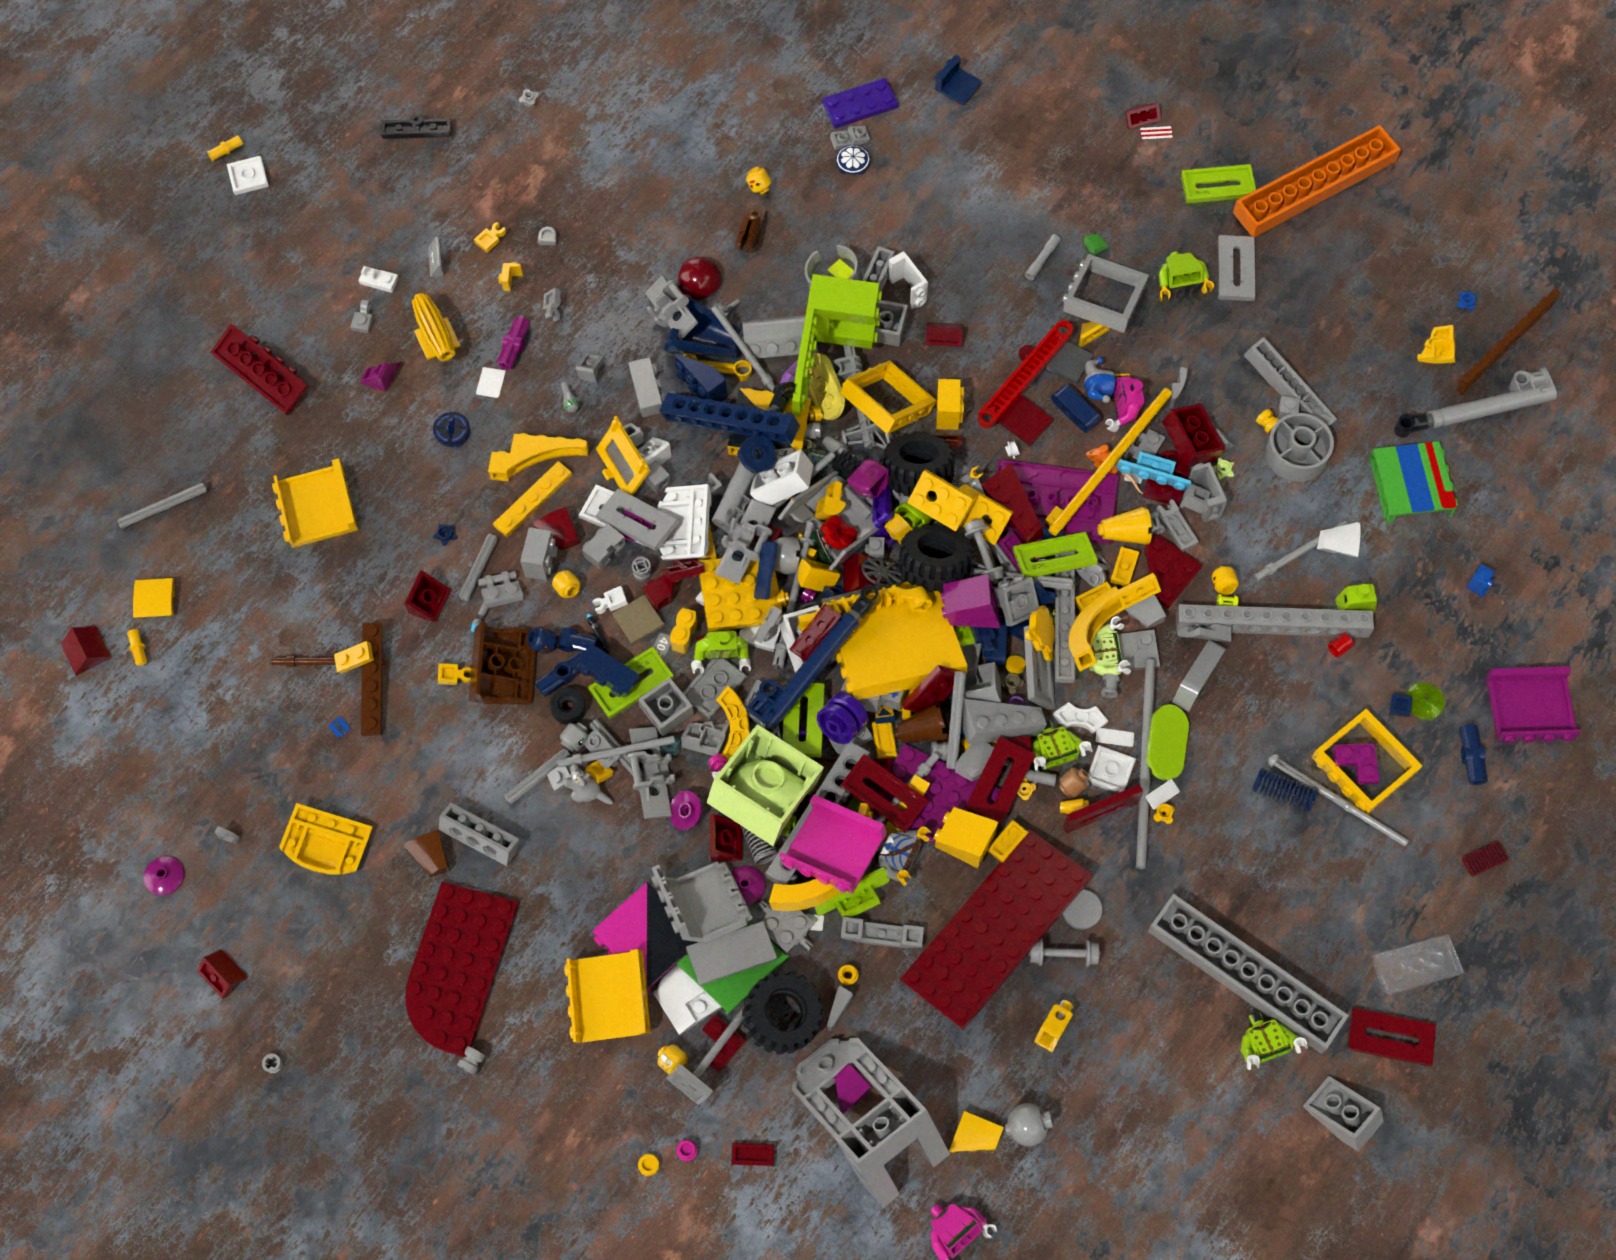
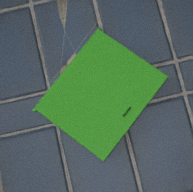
(735, 988)

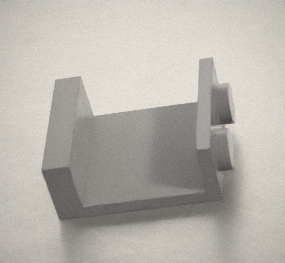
(1216, 503)

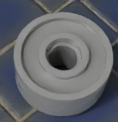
(1299, 447)

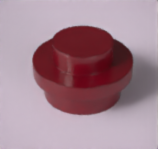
(1024, 351)

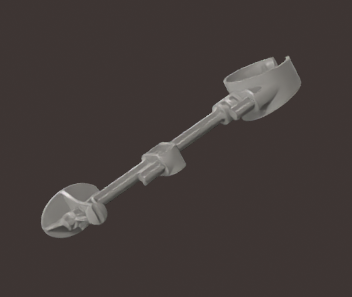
(850, 364)

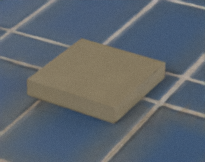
(638, 620)

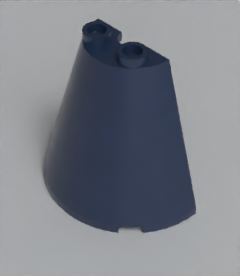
(705, 338)

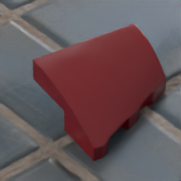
(561, 527)

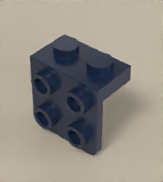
(956, 82)

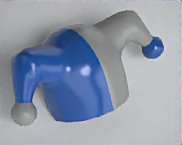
(1098, 382)

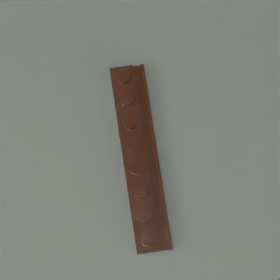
(1507, 342)

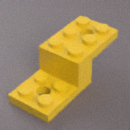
(958, 505)

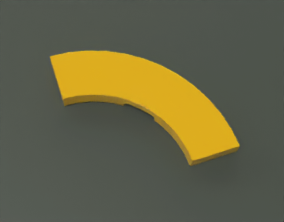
(737, 718)

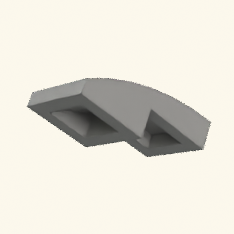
(1177, 388)

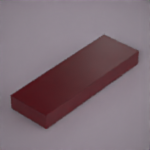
(815, 632)

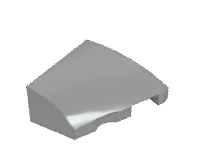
(705, 737)
(974, 760)

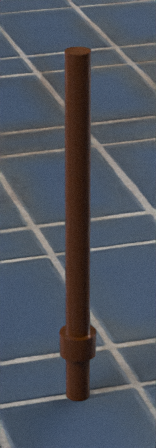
(292, 661)

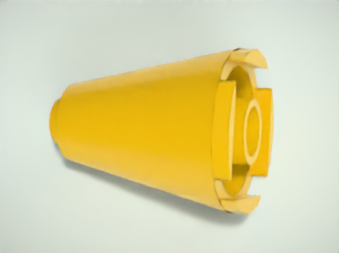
(1127, 527)

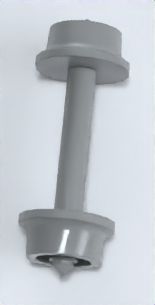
(976, 528)
(1090, 953)

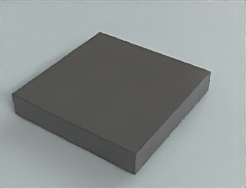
(1069, 362)

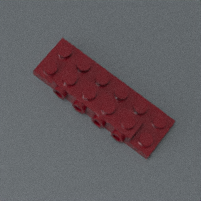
(260, 368)

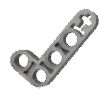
(1198, 675)

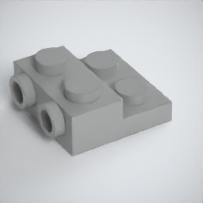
(1016, 599)

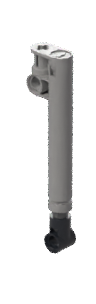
(1533, 390)
(734, 498)

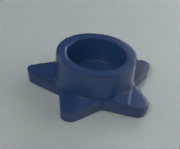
(445, 529)

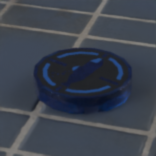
(451, 429)

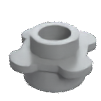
(529, 98)

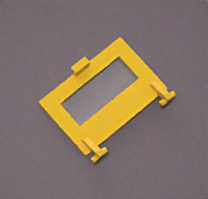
(622, 459)

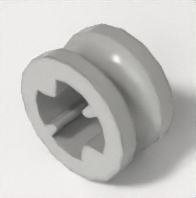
(265, 1063)

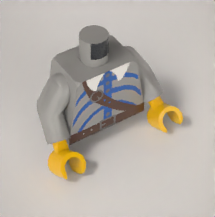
(900, 853)

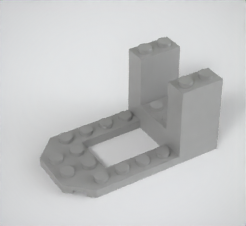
(880, 1132)

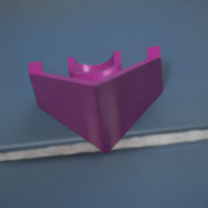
(379, 376)
(850, 1088)

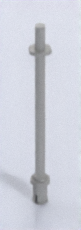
(780, 647)

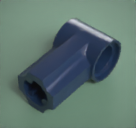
(572, 640)

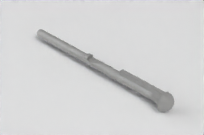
(1274, 760)

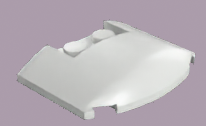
(691, 509)
(684, 1000)

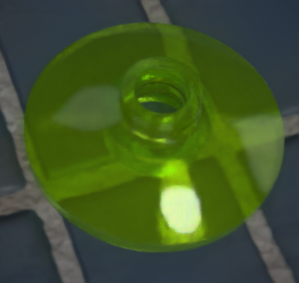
(1422, 708)

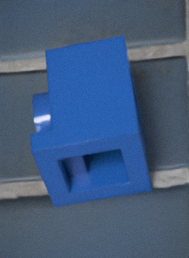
(1481, 580)

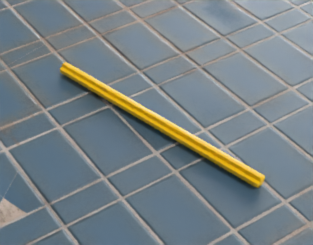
(1109, 462)

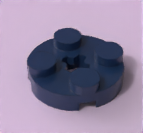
(747, 456)

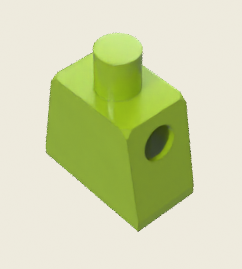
(1357, 597)

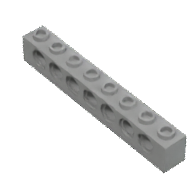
(849, 755)

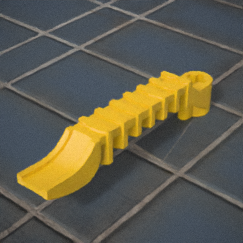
(914, 598)

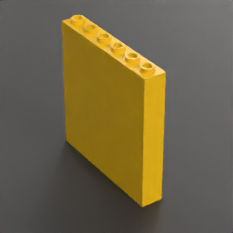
(898, 648)

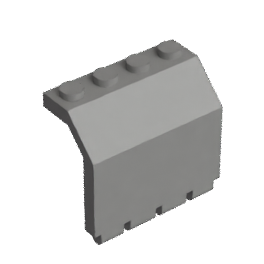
(703, 902)

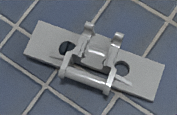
(666, 310)
(739, 540)
(655, 773)

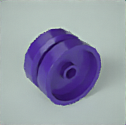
(842, 718)

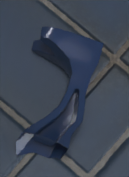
(1044, 597)

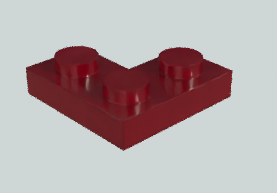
(683, 568)
(714, 1029)

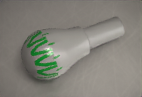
(570, 402)

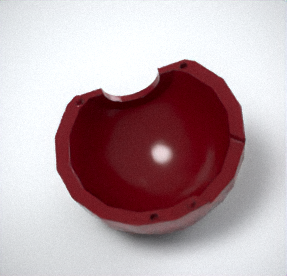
(699, 278)

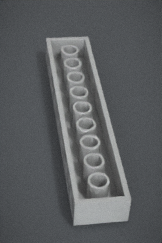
(1248, 973)

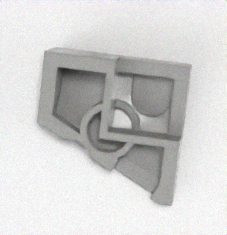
(1147, 612)
(1214, 632)

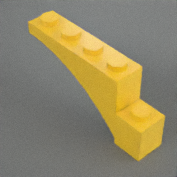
(530, 450)

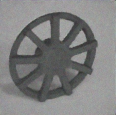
(880, 572)

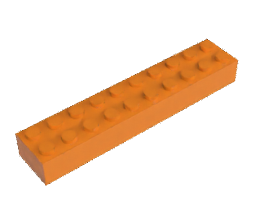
(1316, 181)

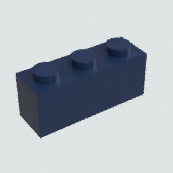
(607, 671)

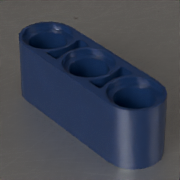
(1075, 408)
(999, 653)

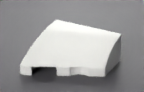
(1341, 540)

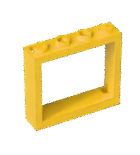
(921, 400)
(1387, 741)

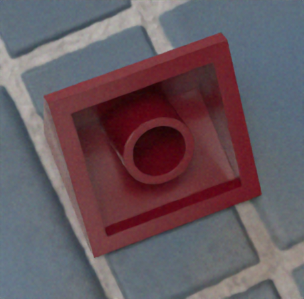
(852, 573)
(426, 597)
(85, 648)
(725, 839)

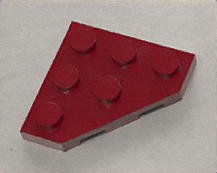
(1171, 567)

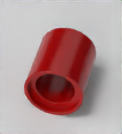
(1340, 645)

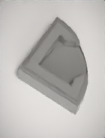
(227, 835)

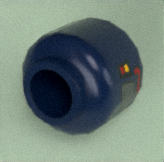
(542, 640)

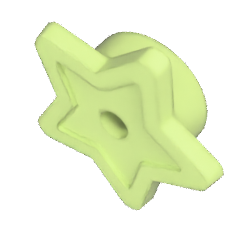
(1223, 464)

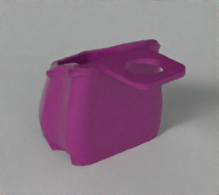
(869, 479)

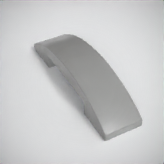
(882, 934)

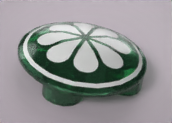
(825, 552)

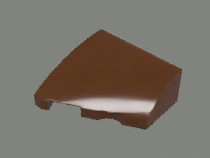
(429, 853)

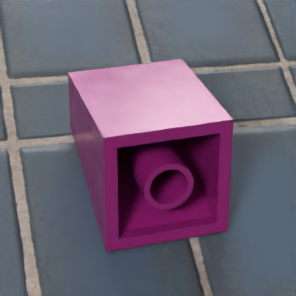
(971, 603)

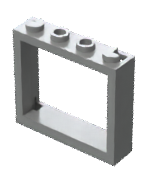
(1097, 313)

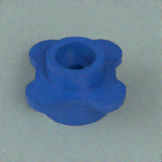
(1470, 298)

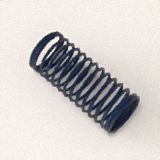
(1313, 792)

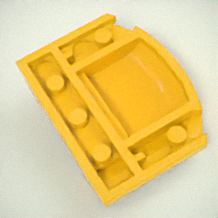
(324, 841)

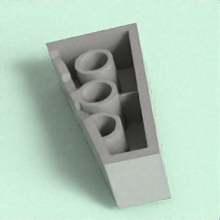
(989, 720)

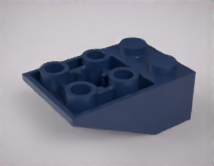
(701, 378)

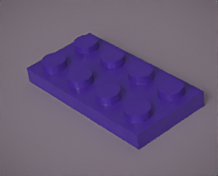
(859, 103)

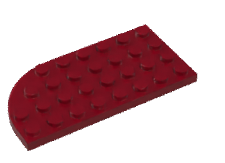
(457, 965)

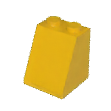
(966, 835)

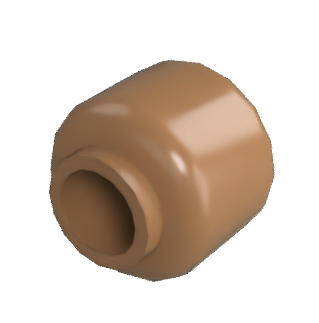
(1074, 782)

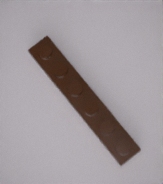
(372, 681)

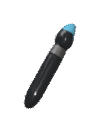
(598, 633)

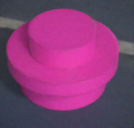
(717, 762)
(686, 1150)

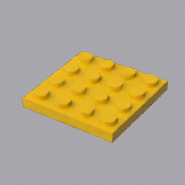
(733, 604)

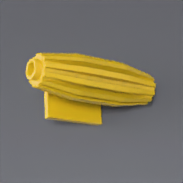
(435, 332)

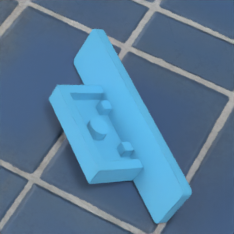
(1154, 468)

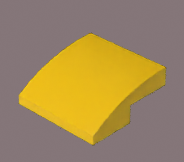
(153, 598)

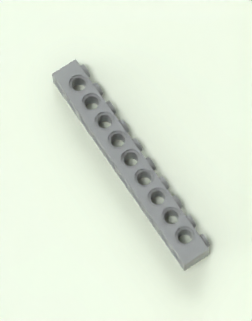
(1278, 620)

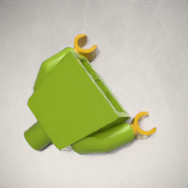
(1183, 271)

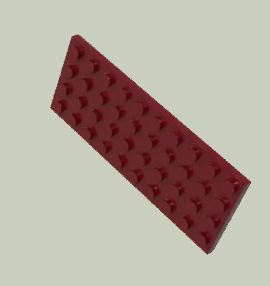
(995, 929)

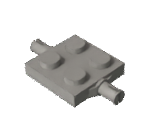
(787, 927)

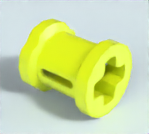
(1226, 601)

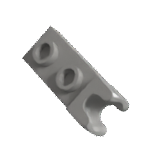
(1177, 526)

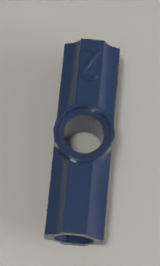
(553, 680)
(1473, 754)

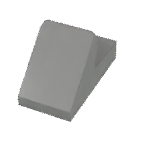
(588, 367)

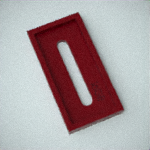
(870, 769)
(978, 799)
(1102, 809)
(1363, 1043)

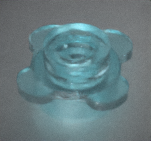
(673, 750)

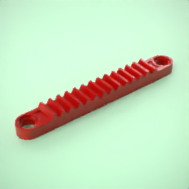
(1025, 374)

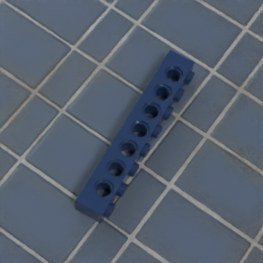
(729, 417)

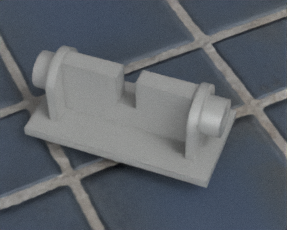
(595, 743)

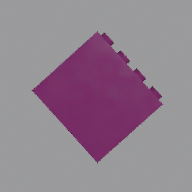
(1531, 704)

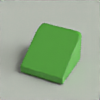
(1095, 243)

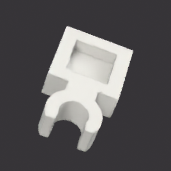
(613, 600)

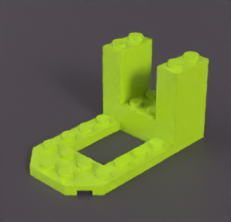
(836, 313)

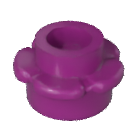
(808, 595)

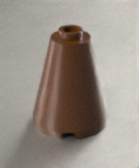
(924, 726)

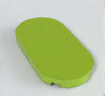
(1167, 742)

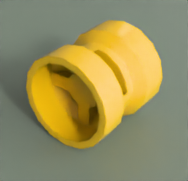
(1267, 420)

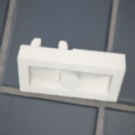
(378, 279)

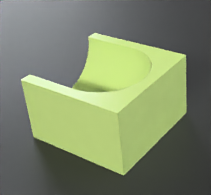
(764, 784)

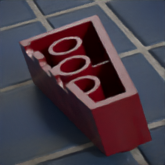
(1007, 490)

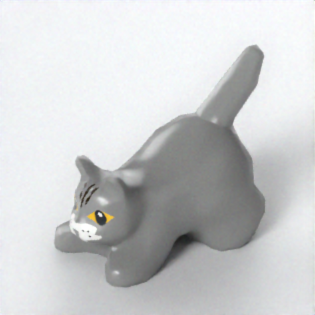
(584, 787)

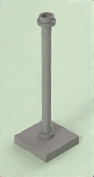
(689, 1082)

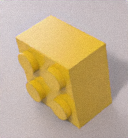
(949, 404)

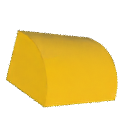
(816, 575)

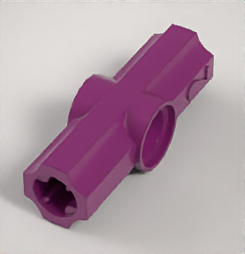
(513, 343)

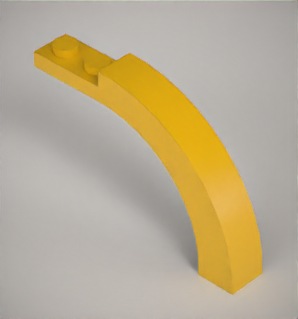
(1100, 611)
(809, 893)

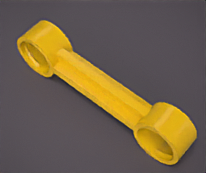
(727, 368)

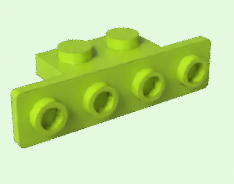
(862, 898)

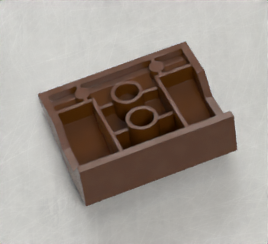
(501, 666)

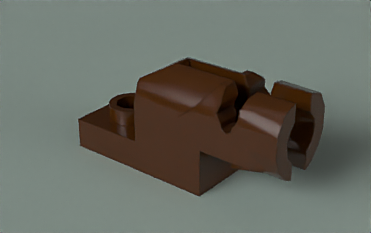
(750, 229)

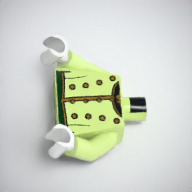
(1107, 650)

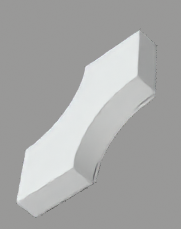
(1071, 716)

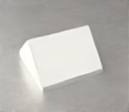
(655, 450)

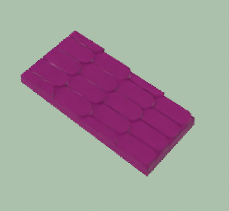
(1057, 486)

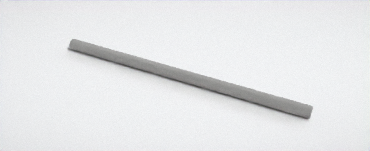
(1145, 770)

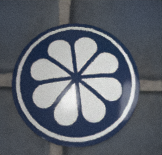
(852, 160)

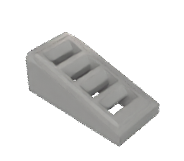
(841, 1003)

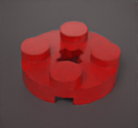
(836, 525)

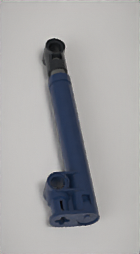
(773, 707)

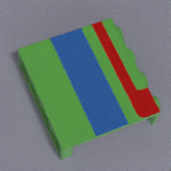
(1412, 480)

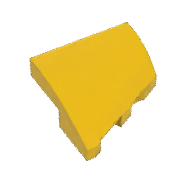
(1440, 346)
(975, 1134)

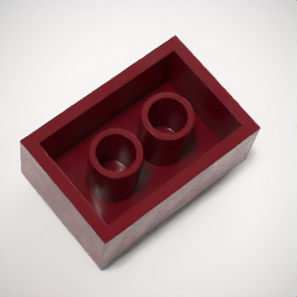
(1193, 435)

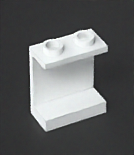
(902, 267)

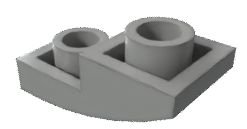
(854, 136)

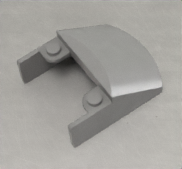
(856, 513)

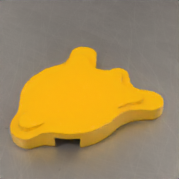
(1041, 632)

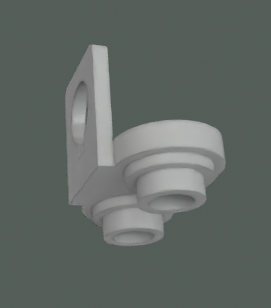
(1095, 574)

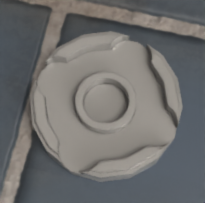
(1083, 911)

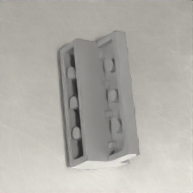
(774, 336)

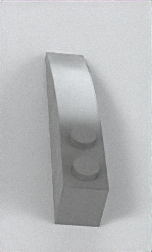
(1286, 381)

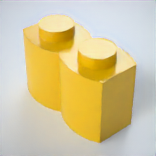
(683, 631)

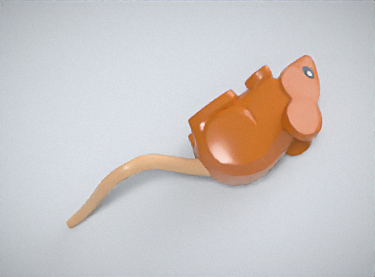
(1099, 454)

